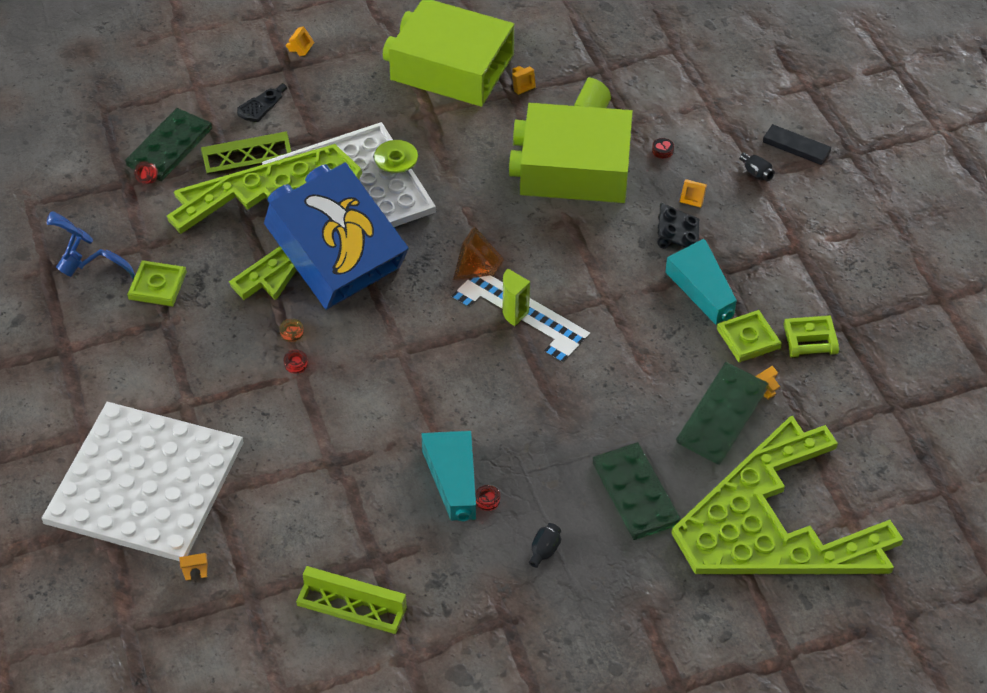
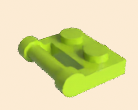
(811, 329)

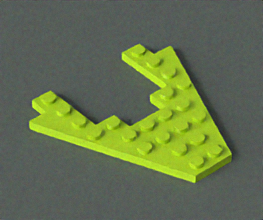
(250, 188)
(741, 534)

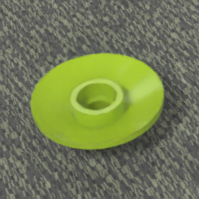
(395, 156)

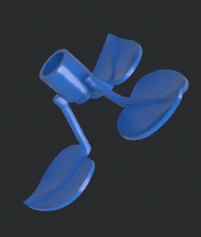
(72, 259)

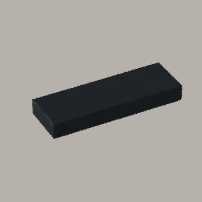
(796, 144)

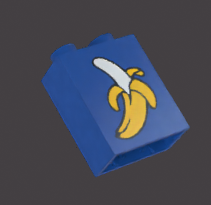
(334, 233)

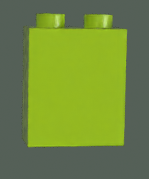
(450, 51)
(572, 152)

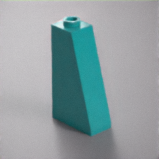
(702, 280)
(452, 468)

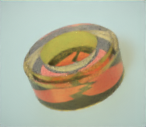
(291, 330)

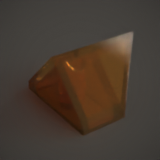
(477, 257)

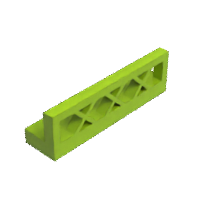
(242, 145)
(352, 591)

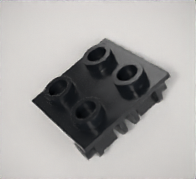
(676, 227)

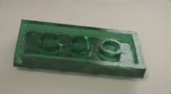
(170, 142)
(722, 413)
(636, 491)

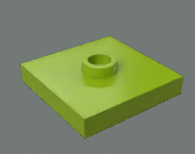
(157, 283)
(749, 336)

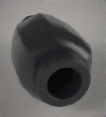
(758, 167)
(545, 544)

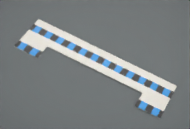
(566, 334)

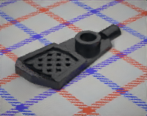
(258, 107)

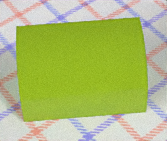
(593, 94)
(515, 297)

